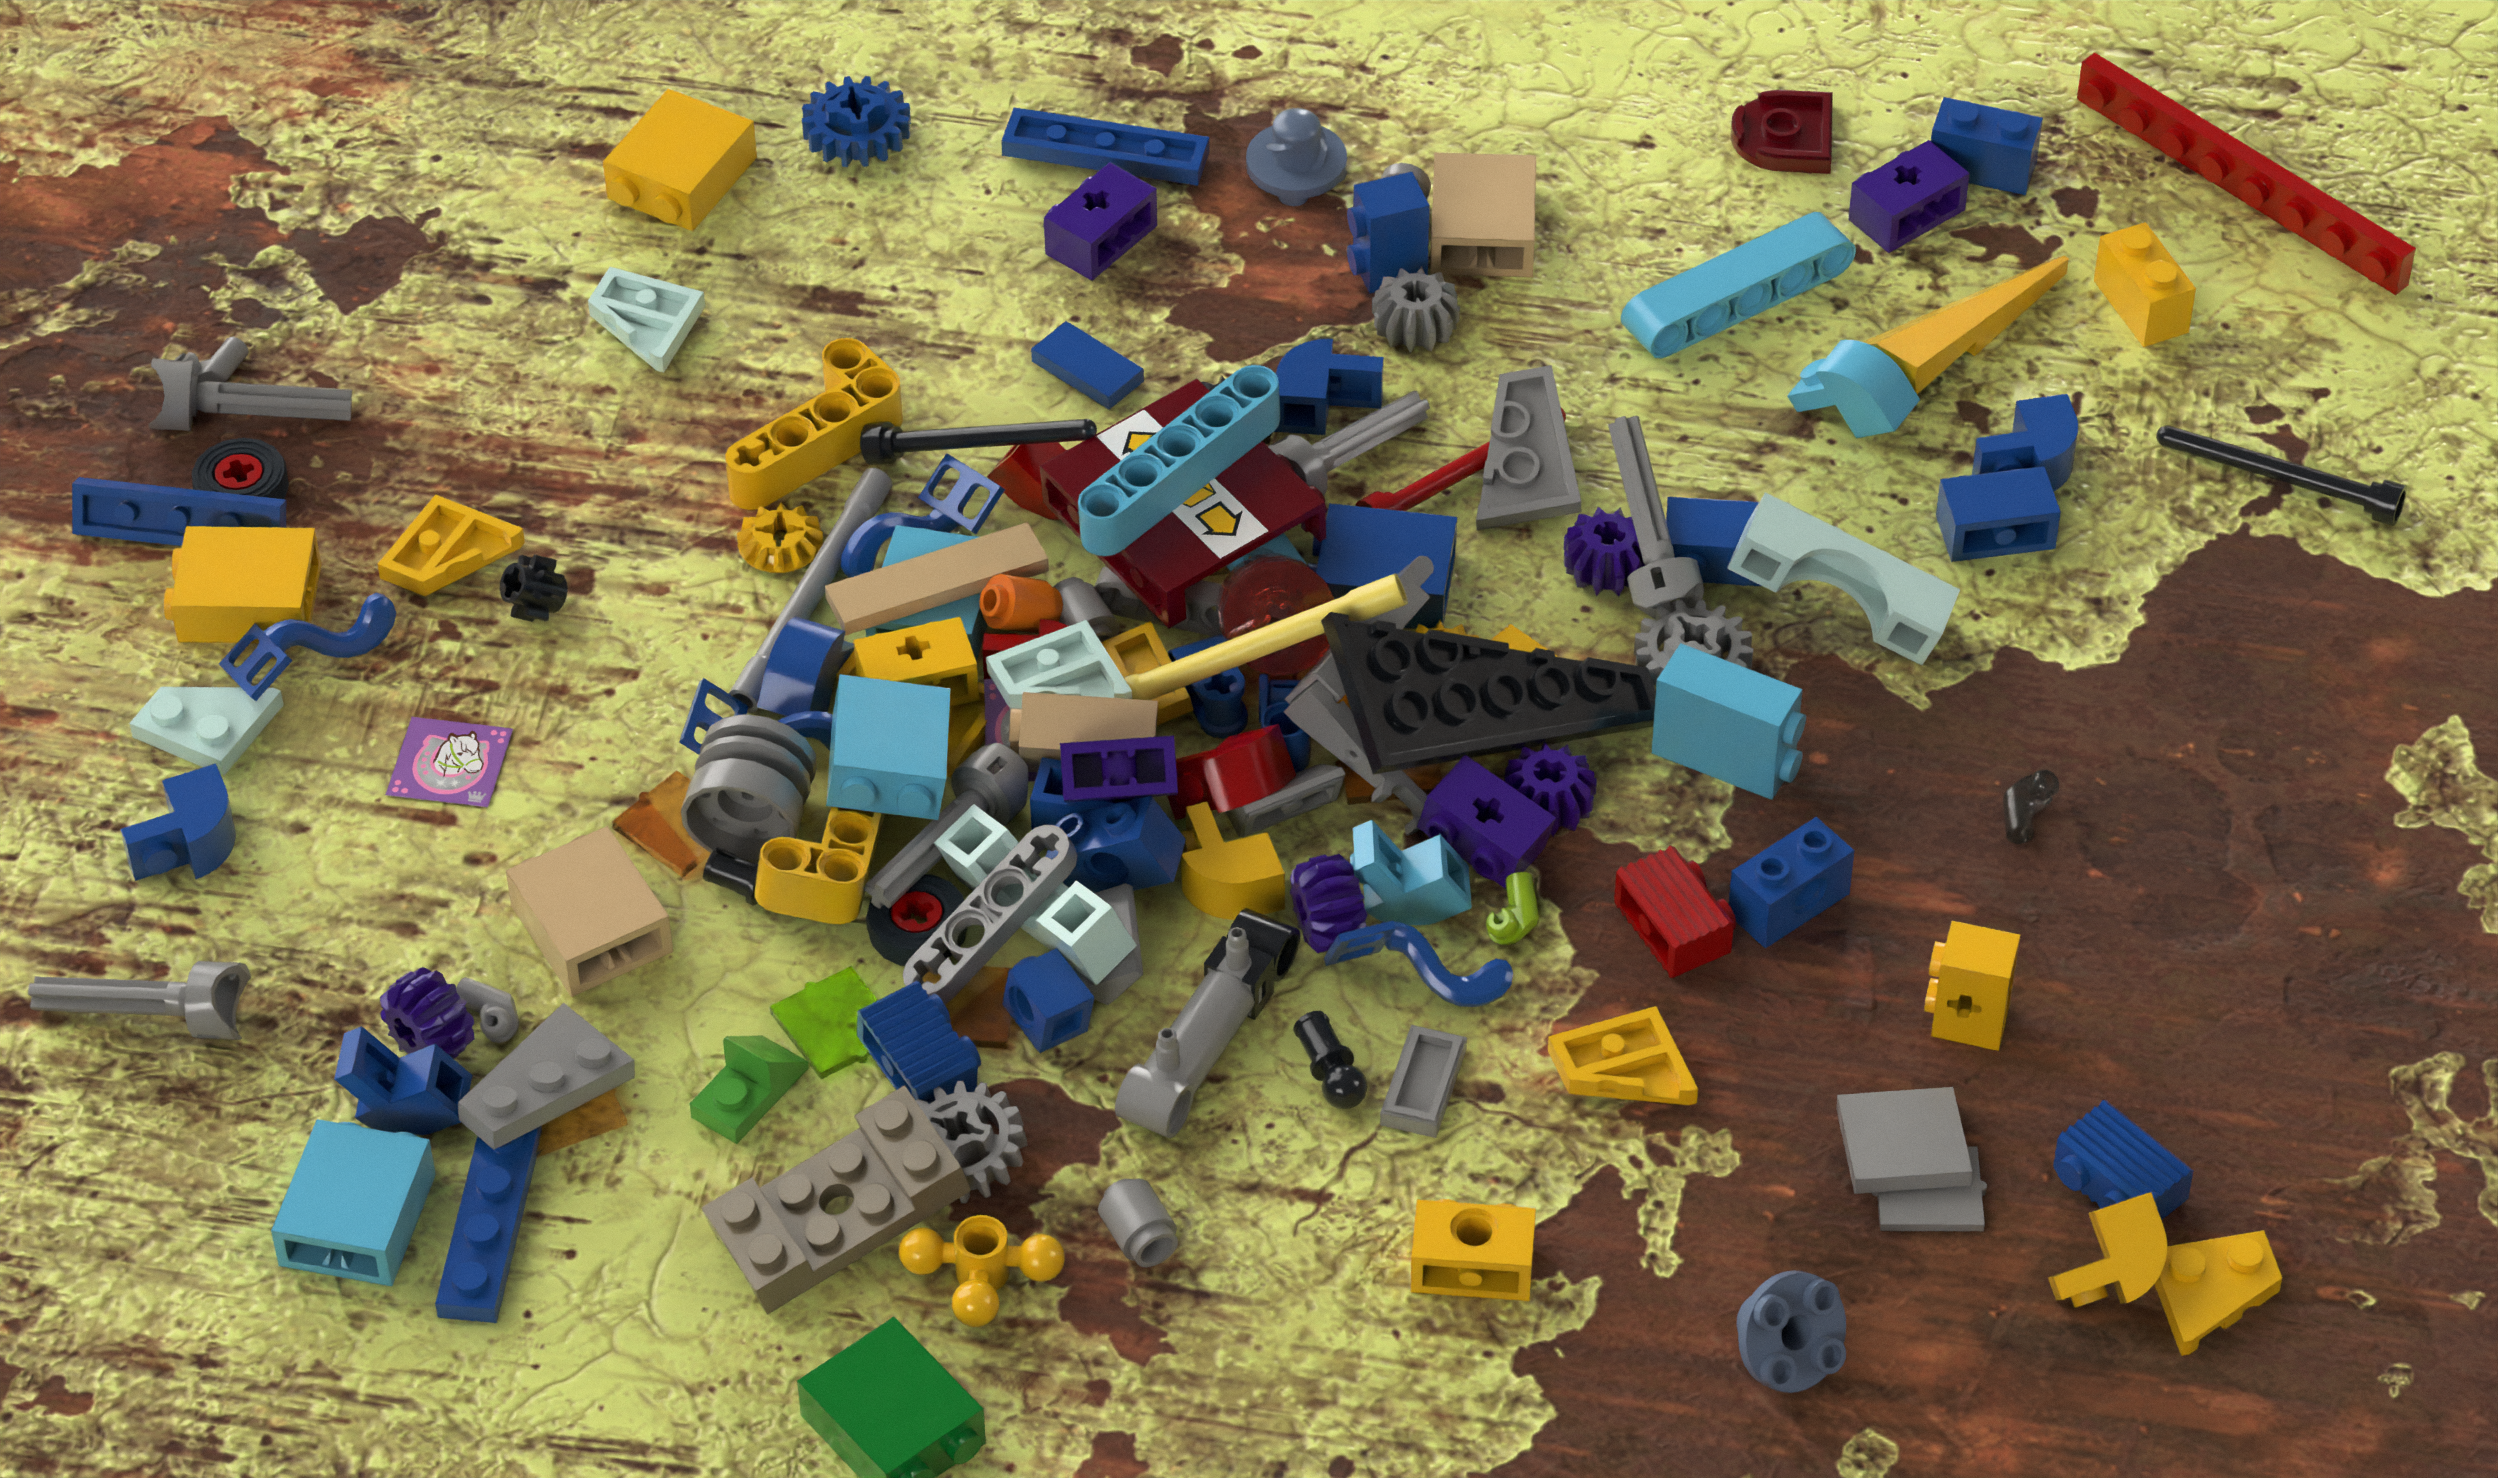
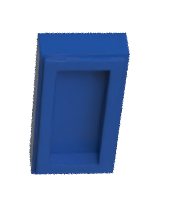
(1087, 365)

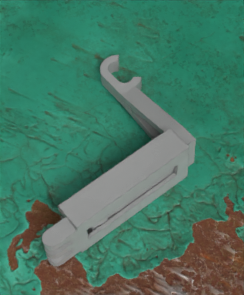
(1332, 724)

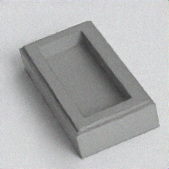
(1423, 1081)

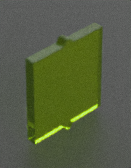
(824, 1021)

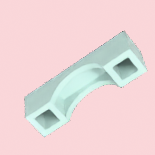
(1901, 601)
(1069, 919)

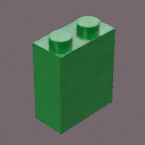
(892, 1408)

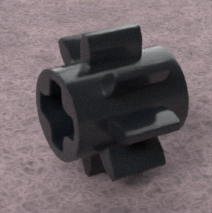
(533, 588)

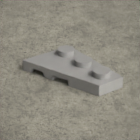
(1529, 454)
(544, 1078)

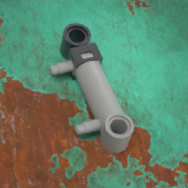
(1234, 987)

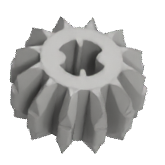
(1415, 309)

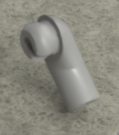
(221, 364)
(495, 1007)

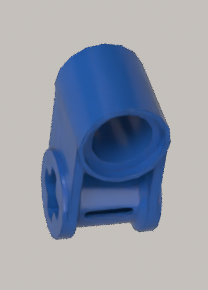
(1216, 698)
(1271, 712)

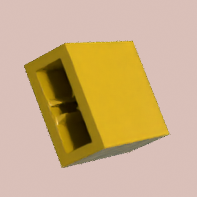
(680, 159)
(241, 579)

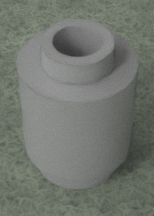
(1084, 603)
(1138, 1222)

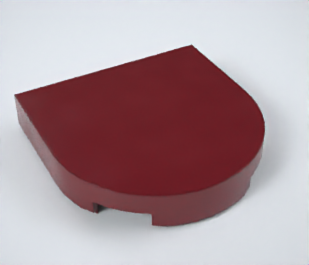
(1785, 131)

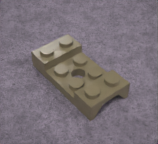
(889, 1166)

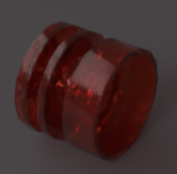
(1256, 587)

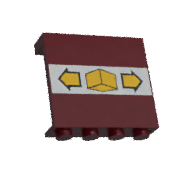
(1208, 531)

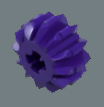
(1602, 551)
(1555, 783)
(1326, 900)
(425, 1012)

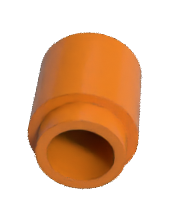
(1019, 603)

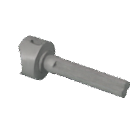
(186, 396)
(1315, 460)
(1663, 575)
(996, 794)
(206, 999)

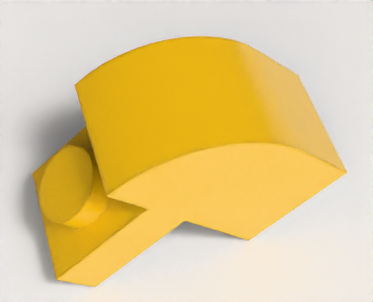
(1231, 874)
(2132, 1252)

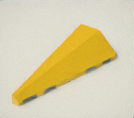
(1937, 339)

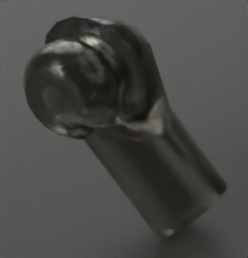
(2024, 801)

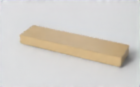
(934, 578)

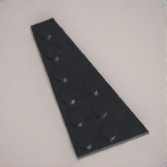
(1462, 695)

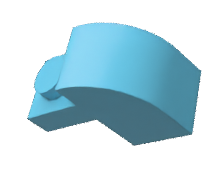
(1863, 386)
(1410, 884)

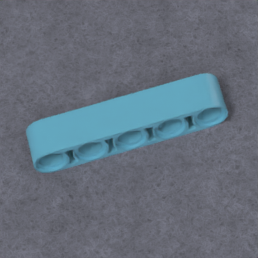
(1738, 285)
(1179, 460)

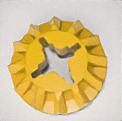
(797, 549)

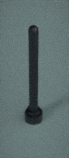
(884, 442)
(2380, 499)

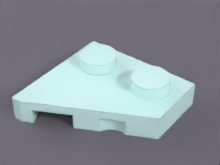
(646, 313)
(1058, 663)
(205, 722)

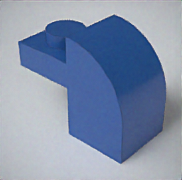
(1316, 378)
(2041, 436)
(803, 667)
(193, 833)
(401, 1093)

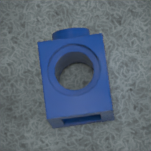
(1048, 1000)

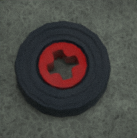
(251, 459)
(900, 937)

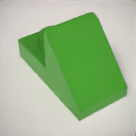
(748, 1085)

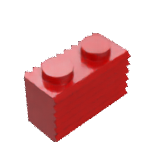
(1674, 911)

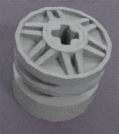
(748, 785)

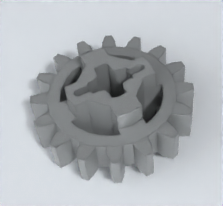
(1695, 628)
(963, 1126)

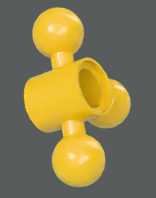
(980, 1276)

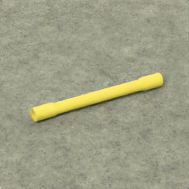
(1358, 603)

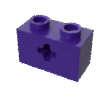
(1908, 196)
(1100, 221)
(1119, 769)
(1486, 821)

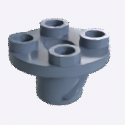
(1296, 157)
(1792, 1331)

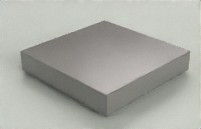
(1904, 1140)

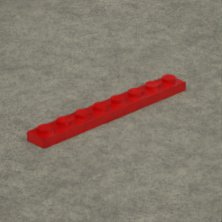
(2246, 174)

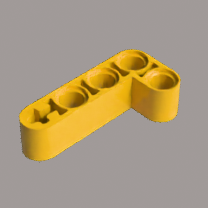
(817, 433)
(820, 879)

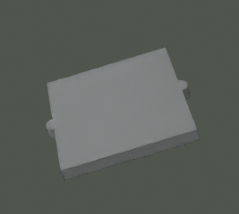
(1935, 1208)

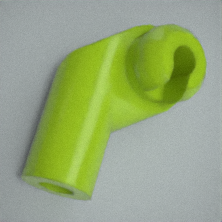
(1519, 916)

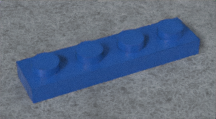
(1096, 143)
(163, 512)
(487, 1229)

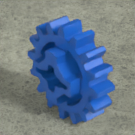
(856, 121)

